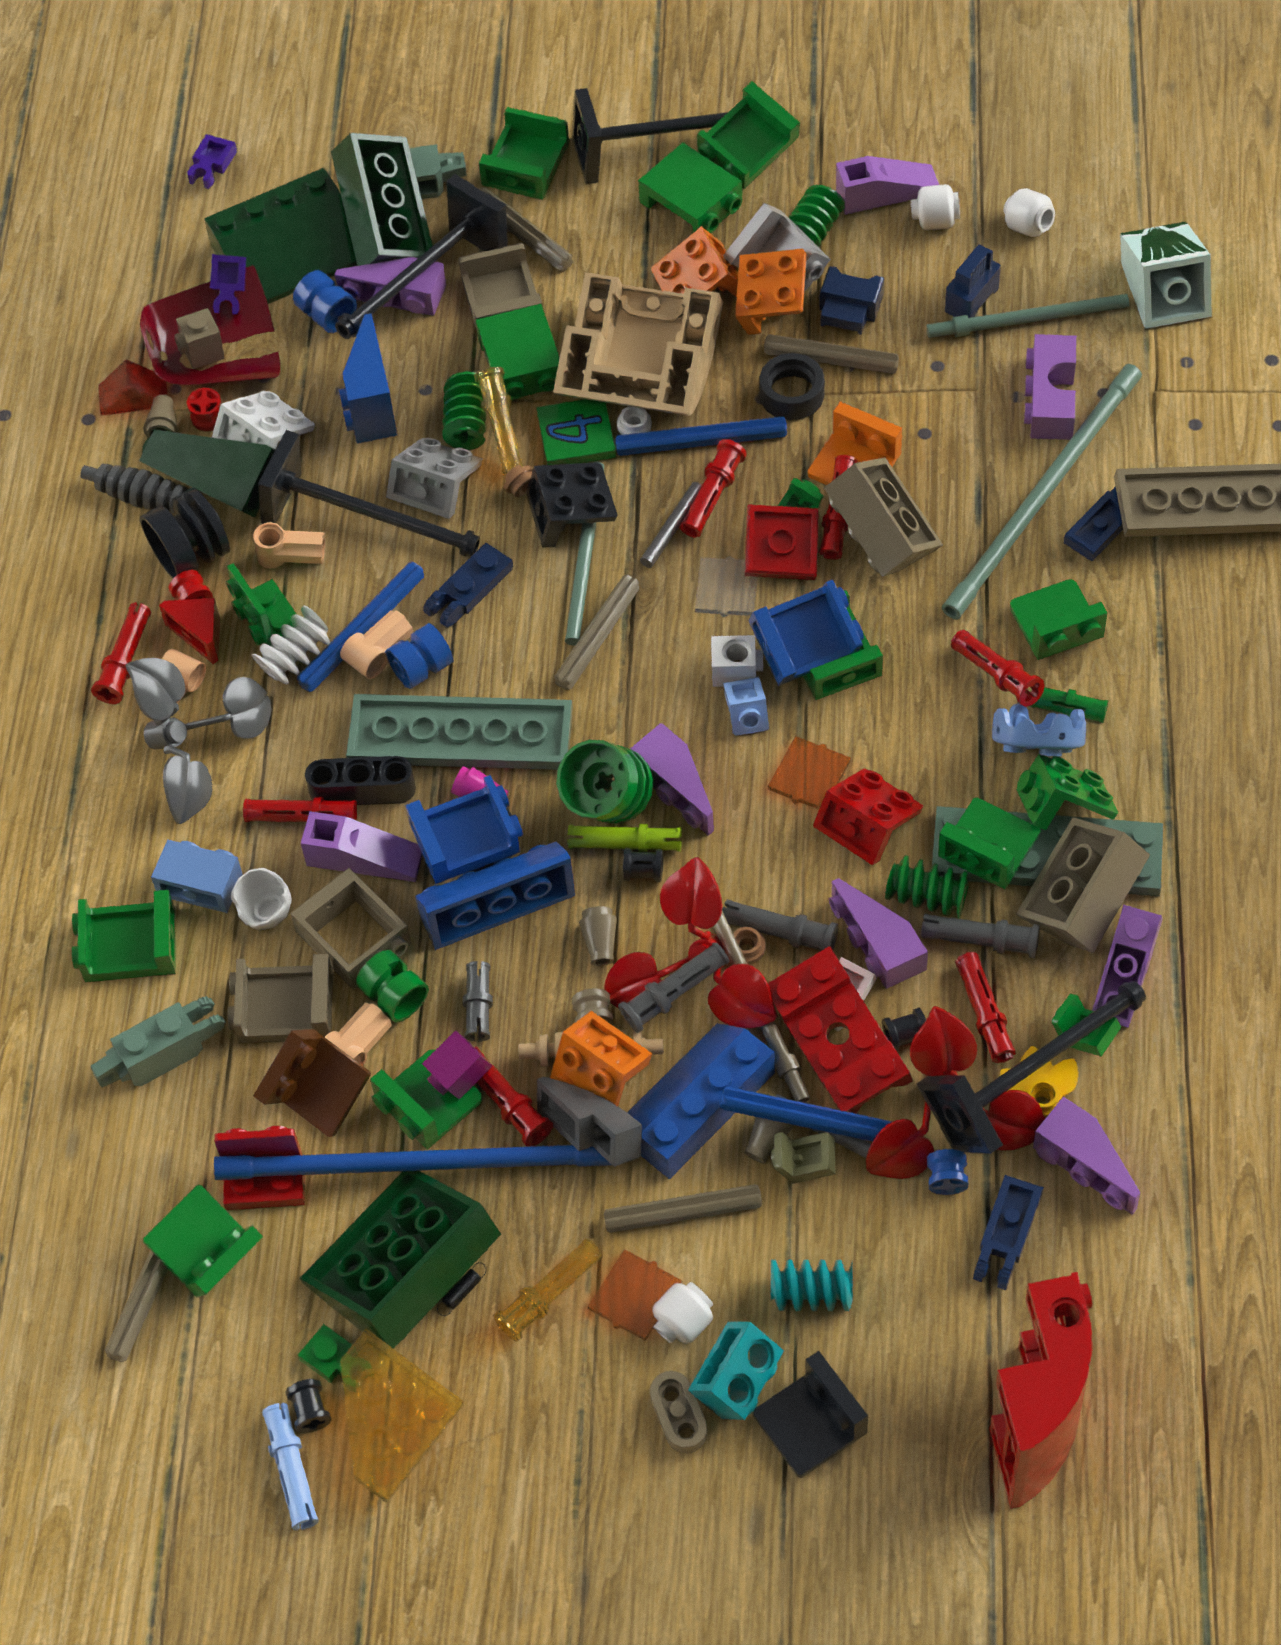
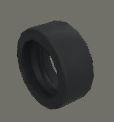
(787, 366)

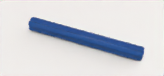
(700, 435)
(381, 604)
(801, 1114)

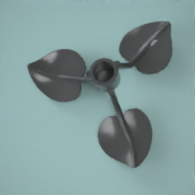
(157, 689)

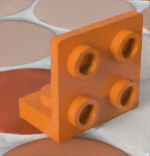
(696, 265)
(769, 286)
(858, 436)
(598, 1057)

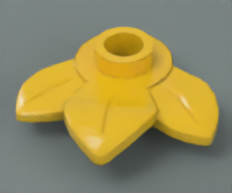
(1049, 1081)

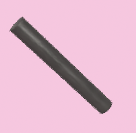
(670, 526)

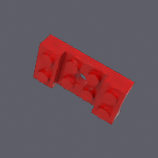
(820, 998)

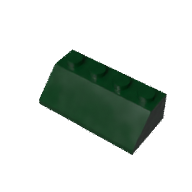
(381, 198)

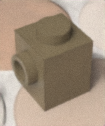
(199, 338)

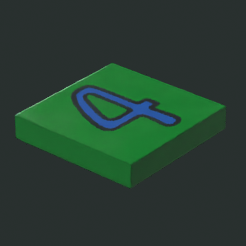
(576, 432)

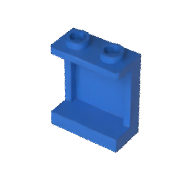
(806, 632)
(465, 831)

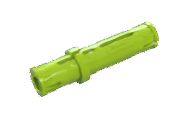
(625, 837)

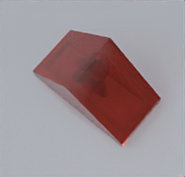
(130, 389)

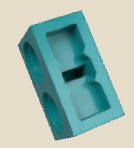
(729, 1365)

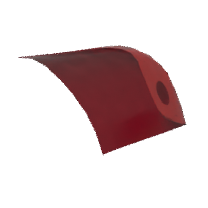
(252, 319)

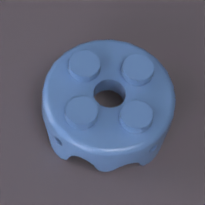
(1052, 736)

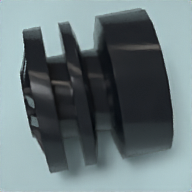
(191, 531)

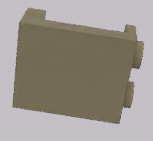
(498, 281)
(280, 1000)

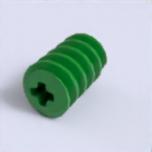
(817, 211)
(462, 412)
(928, 886)

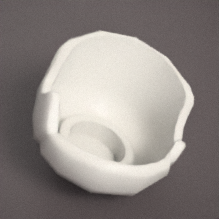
(261, 898)

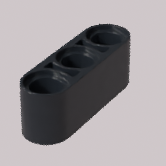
(377, 772)

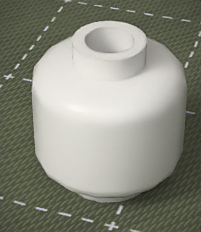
(936, 207)
(1029, 212)
(682, 1313)

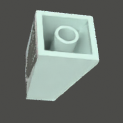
(1167, 274)

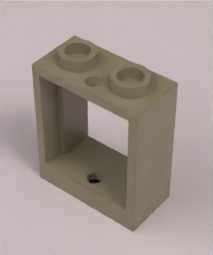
(331, 902)

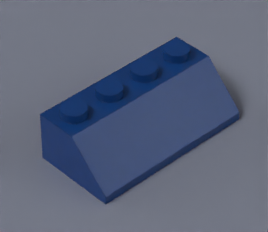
(496, 894)
(685, 1103)

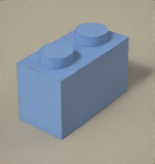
(197, 875)

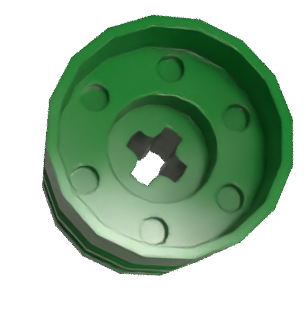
(588, 774)

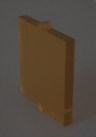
(808, 772)
(630, 1294)

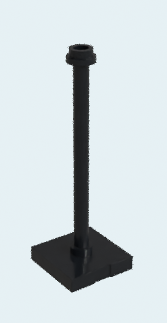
(588, 134)
(471, 217)
(283, 478)
(962, 1111)

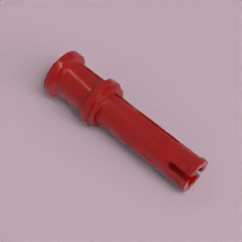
(718, 476)
(114, 672)
(1017, 682)
(515, 1107)

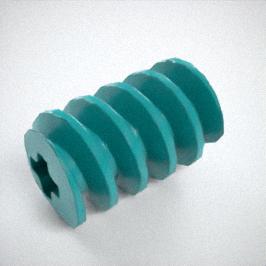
(812, 1285)

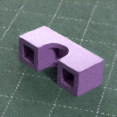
(1051, 408)

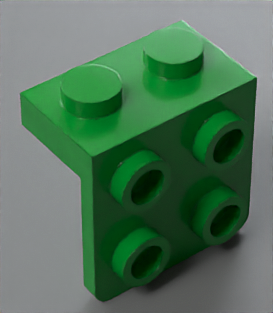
(1058, 618)
(1055, 780)
(418, 1106)

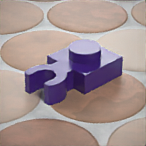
(211, 156)
(229, 276)

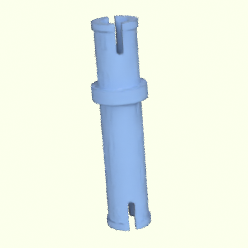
(286, 1452)

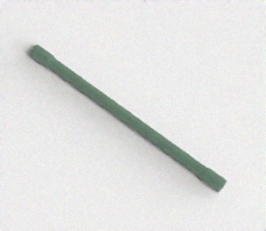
(968, 588)

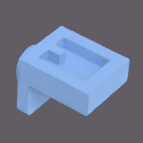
(746, 706)

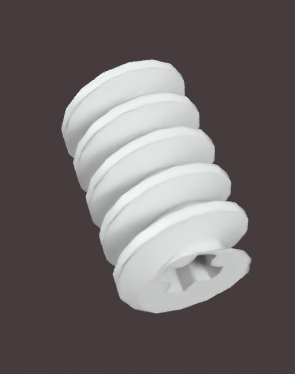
(294, 645)

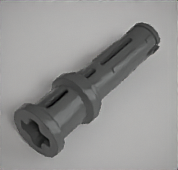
(796, 929)
(1000, 936)
(658, 997)

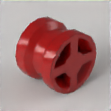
(198, 404)
(189, 586)

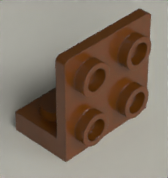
(314, 1080)

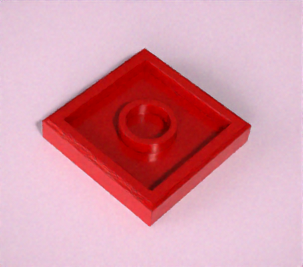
(781, 542)

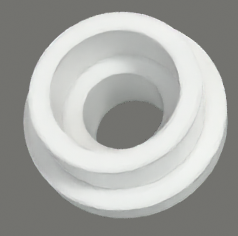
(631, 416)

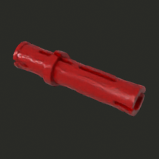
(832, 521)
(295, 810)
(990, 1021)

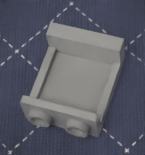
(773, 231)

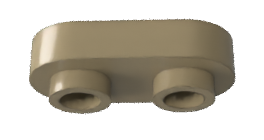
(678, 1414)

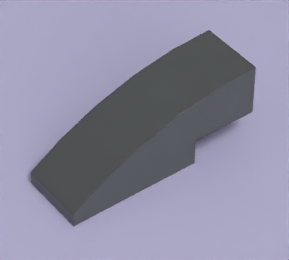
(589, 1120)

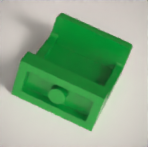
(749, 135)
(525, 154)
(692, 188)
(523, 347)
(846, 671)
(125, 939)

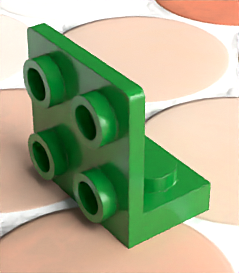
(262, 606)
(988, 842)
(200, 1241)

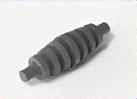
(134, 485)

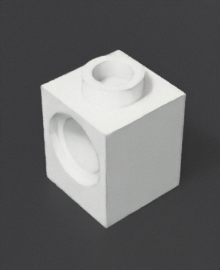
(730, 648)

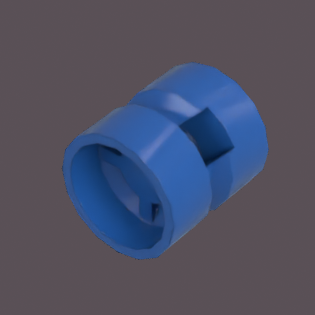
(323, 300)
(422, 654)

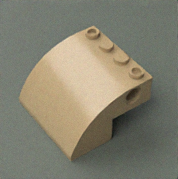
(639, 346)

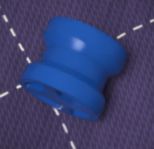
(947, 1171)

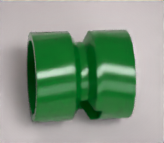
(392, 985)

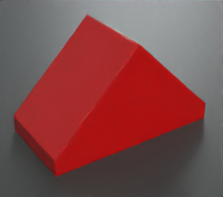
(195, 623)

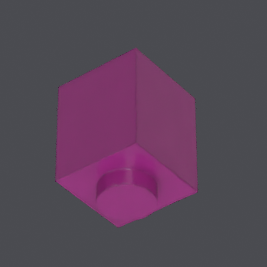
(455, 1066)

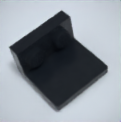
(568, 496)
(812, 1417)

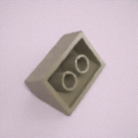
(882, 516)
(1083, 883)

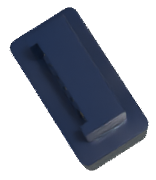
(972, 283)
(849, 300)

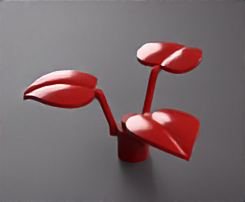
(695, 899)
(942, 1049)

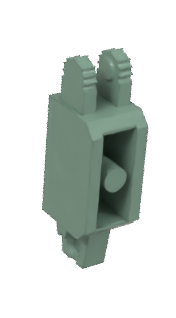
(435, 168)
(158, 1044)

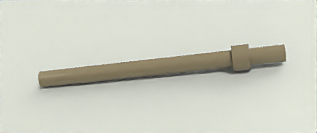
(785, 1063)

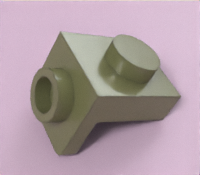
(804, 1157)

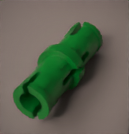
(1068, 701)

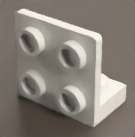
(259, 420)

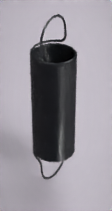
(461, 1289)

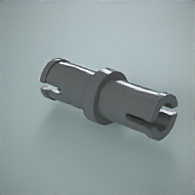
(477, 1001)

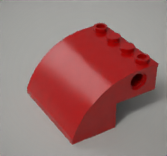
(1046, 1392)

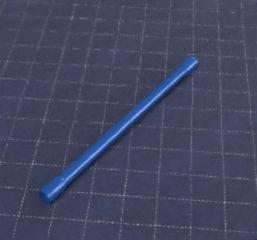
(248, 1166)

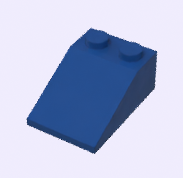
(367, 388)

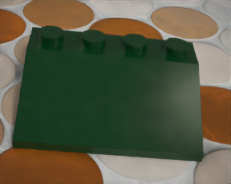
(287, 233)
(402, 1255)

